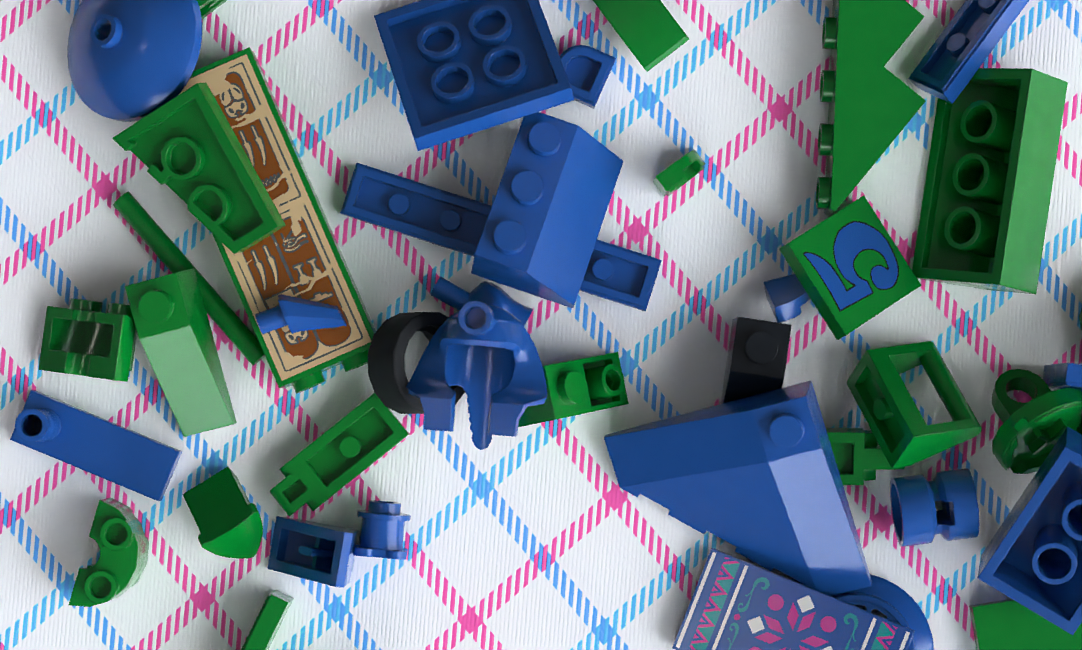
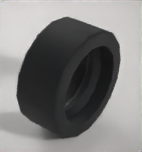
(387, 359)

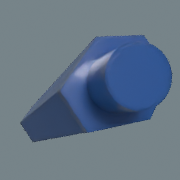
(299, 315)

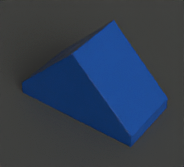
(313, 551)

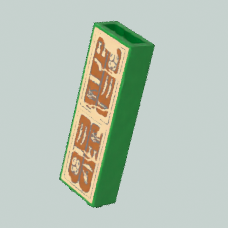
(301, 256)

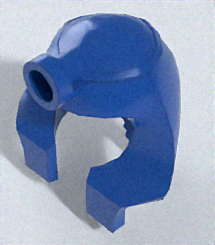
(493, 363)

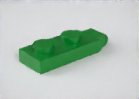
(338, 456)

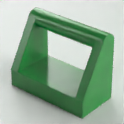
(893, 412)

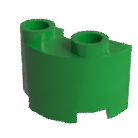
(89, 341)
(121, 555)

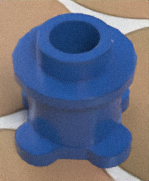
(382, 531)

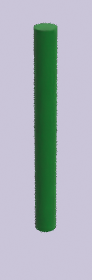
(176, 262)

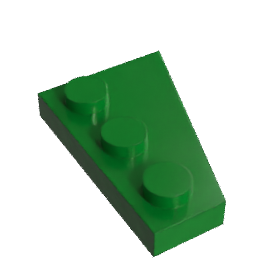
(203, 162)

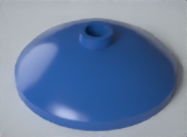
(132, 54)

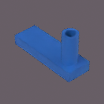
(96, 445)

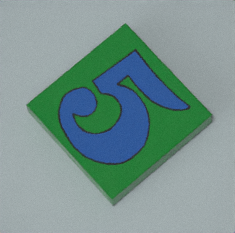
(850, 267)

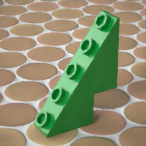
(863, 96)

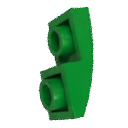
(644, 28)

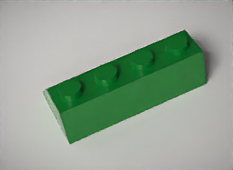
(991, 181)

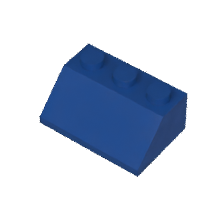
(547, 210)
(1040, 541)

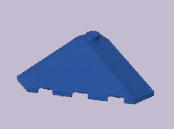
(755, 478)

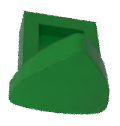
(225, 516)

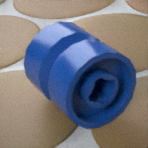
(916, 513)

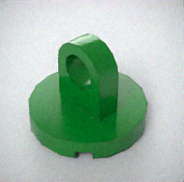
(1034, 426)

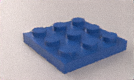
(471, 65)

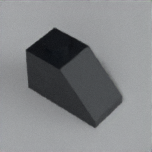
(755, 358)

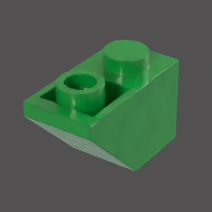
(579, 388)

